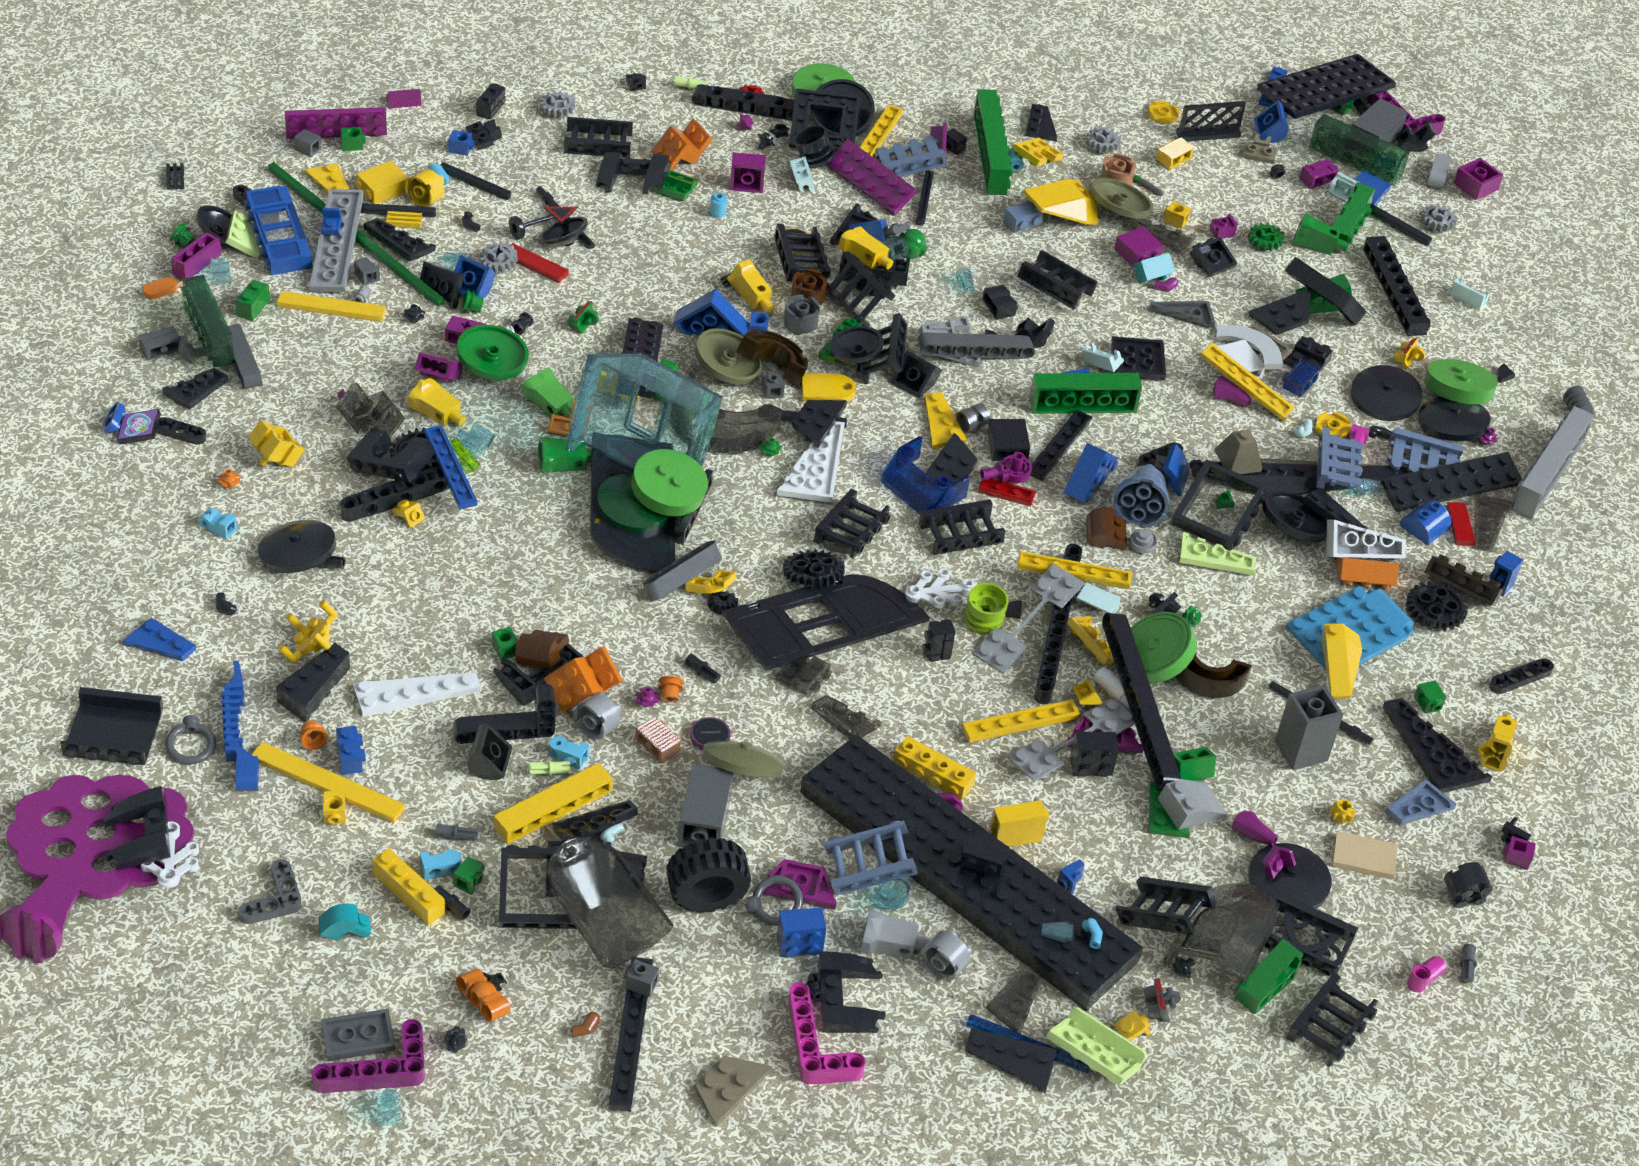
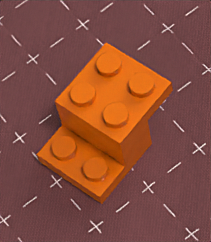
(683, 144)
(583, 678)

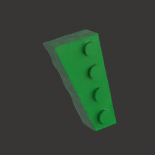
(1354, 212)

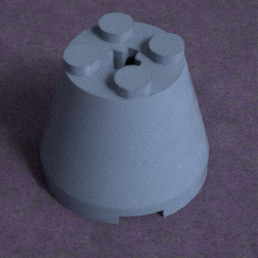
(1142, 497)

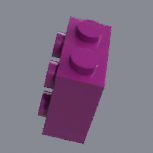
(1138, 245)
(438, 366)

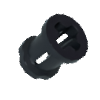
(525, 320)

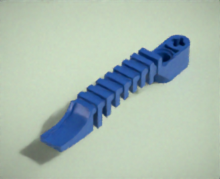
(246, 764)

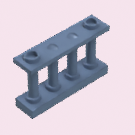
(884, 872)

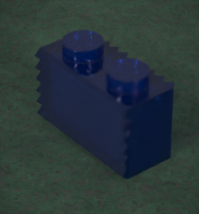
(1300, 378)

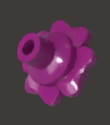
(745, 122)
(1489, 437)
(647, 697)

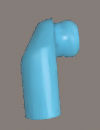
(1092, 926)

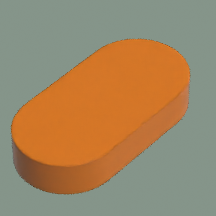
(160, 288)

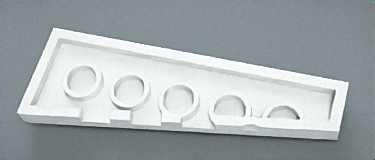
(396, 694)

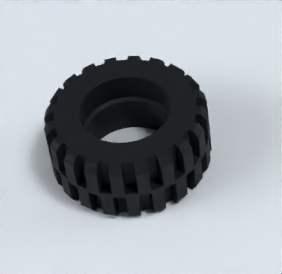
(708, 875)

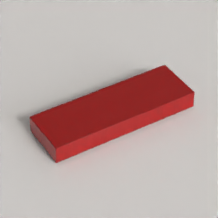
(1007, 491)
(1460, 524)

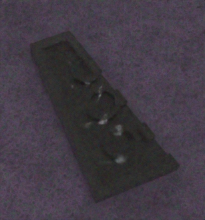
(1172, 239)
(1488, 520)

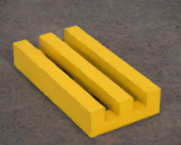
(404, 219)

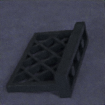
(1211, 131)

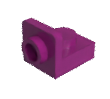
(1277, 859)

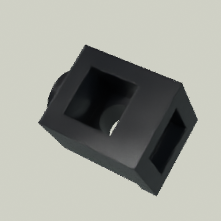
(956, 141)

